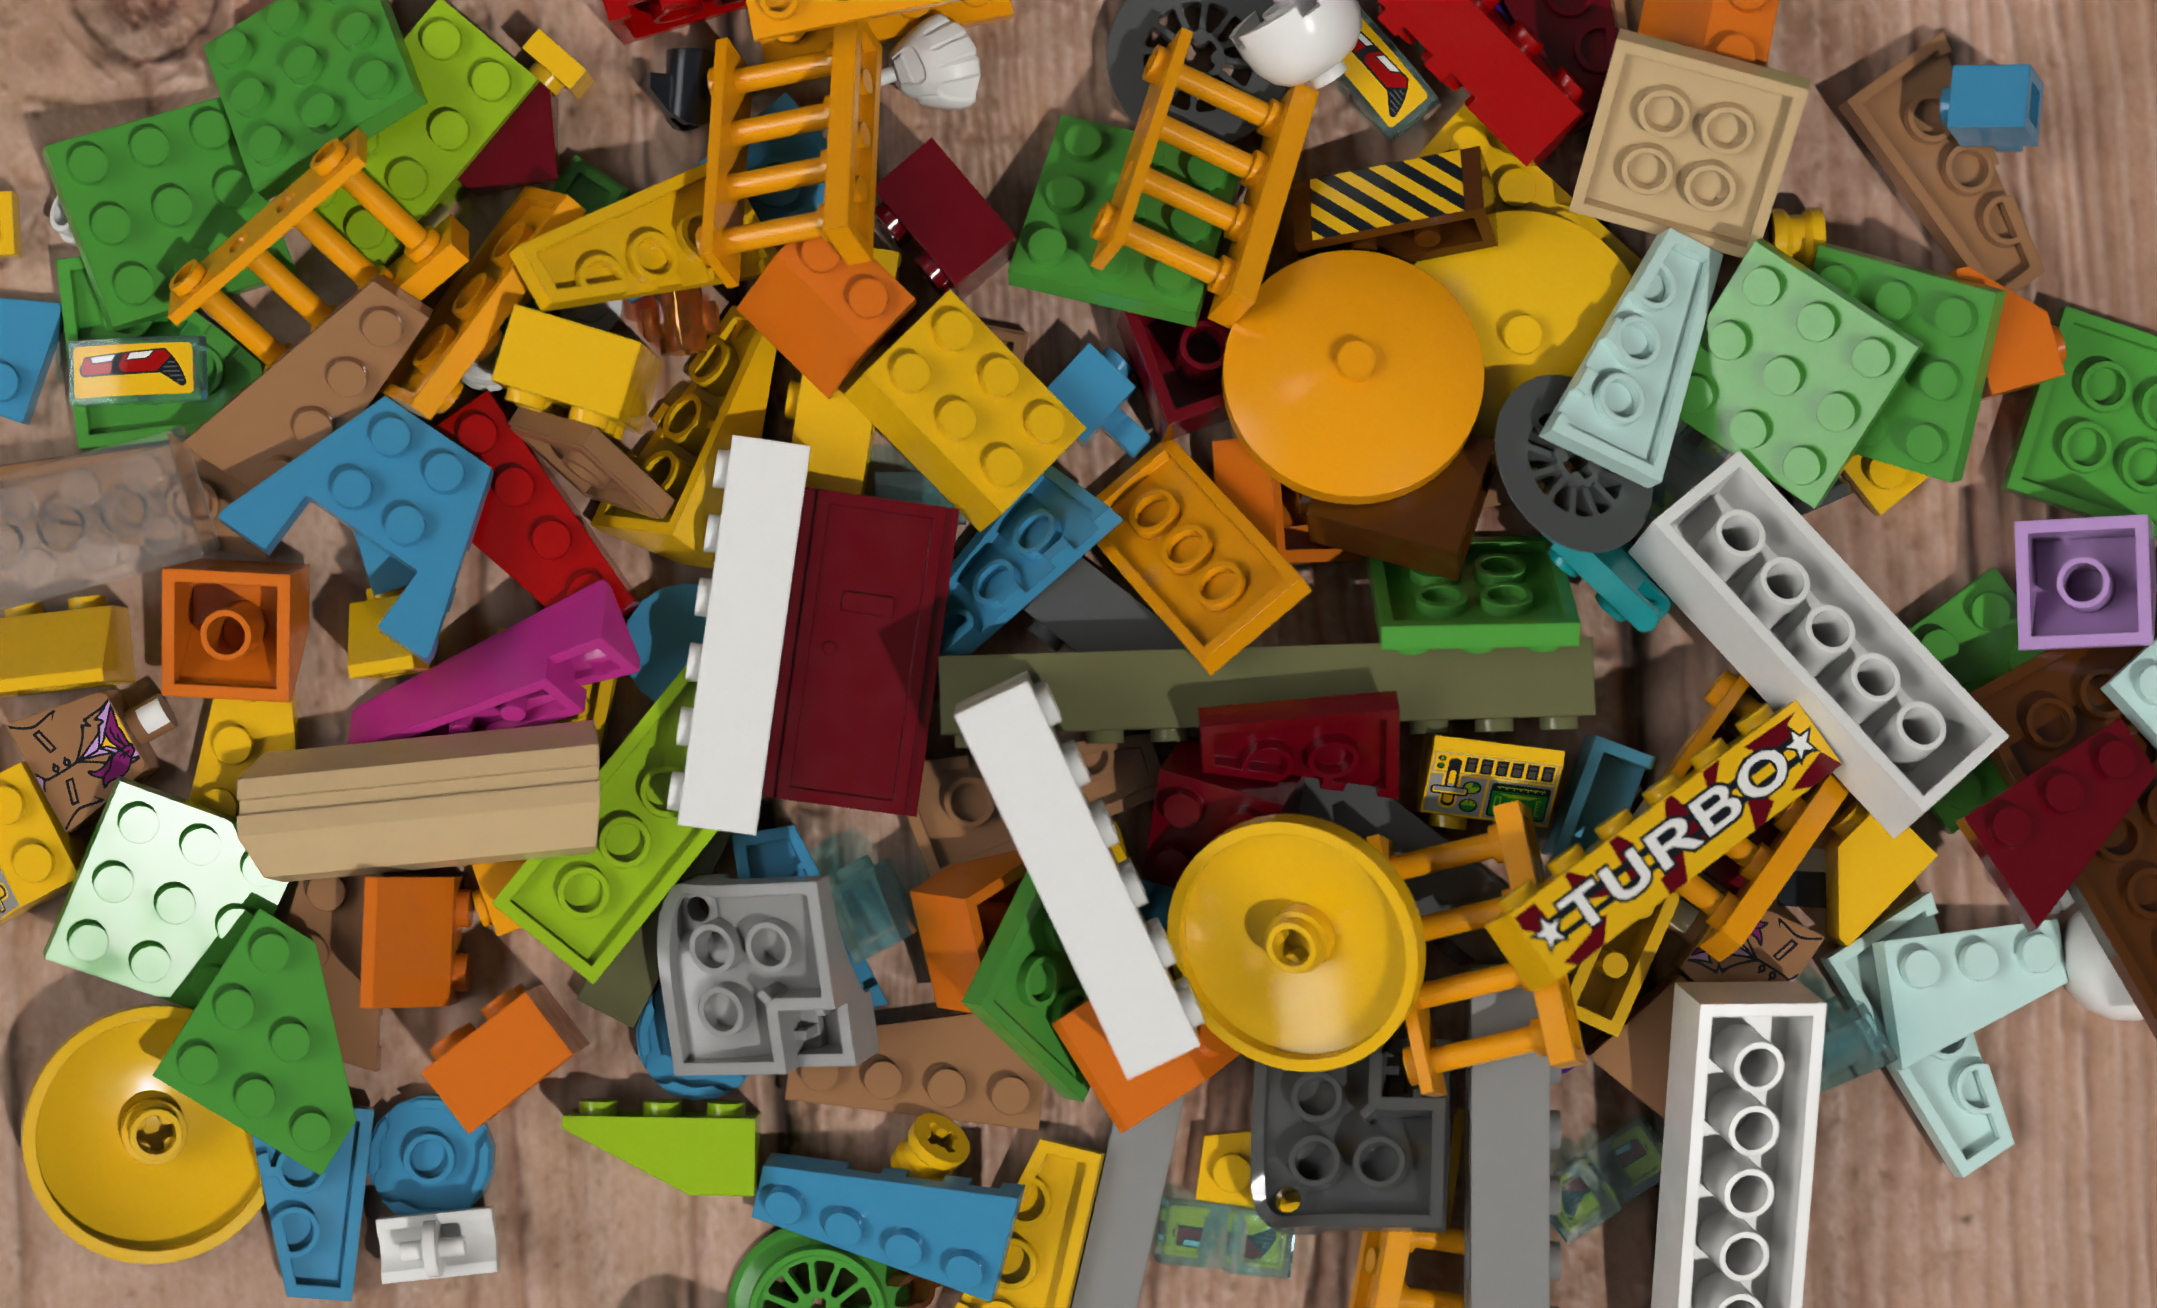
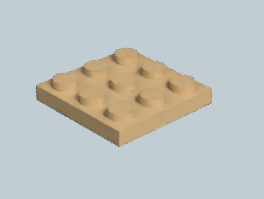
(1689, 143)

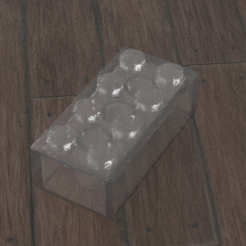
(101, 517)

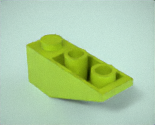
(690, 1150)

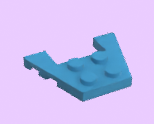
(396, 489)

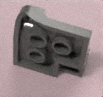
(1352, 1146)

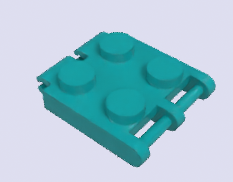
(1621, 584)

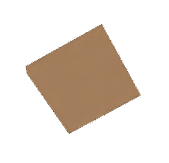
(591, 462)

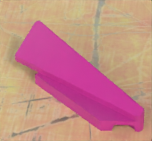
(511, 679)

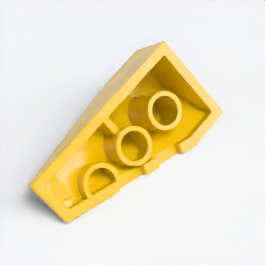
(722, 400)

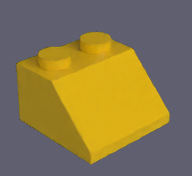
(65, 648)

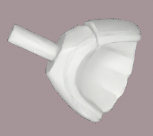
(935, 65)

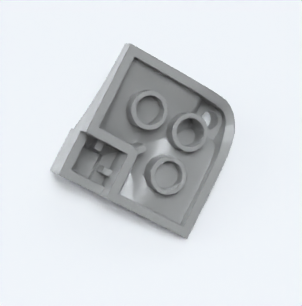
(759, 978)

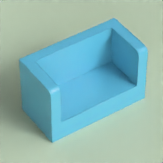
(1599, 787)

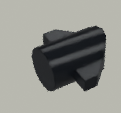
(684, 88)

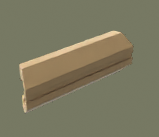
(422, 802)

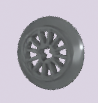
(1128, 50)
(1591, 506)

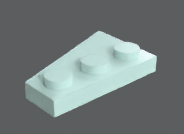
(1960, 982)

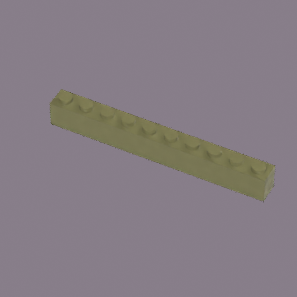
(1165, 687)

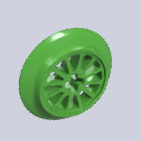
(786, 1249)

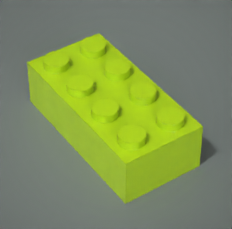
(418, 159)

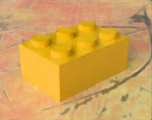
(577, 370)
(965, 411)

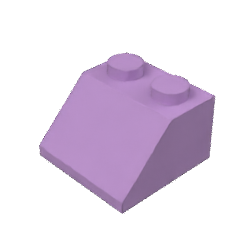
(2085, 582)

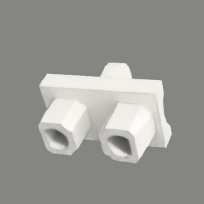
(438, 1244)

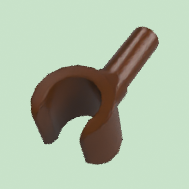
(922, 1292)

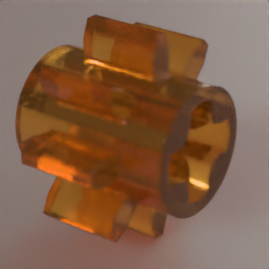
(681, 322)

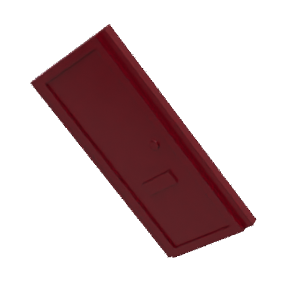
(860, 652)

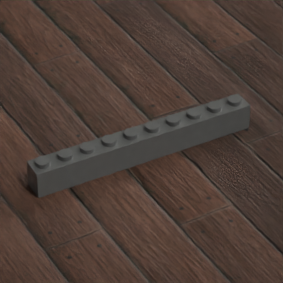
(1098, 615)

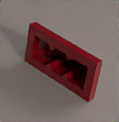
(521, 151)

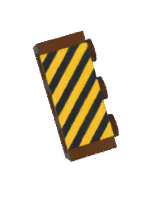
(1399, 208)

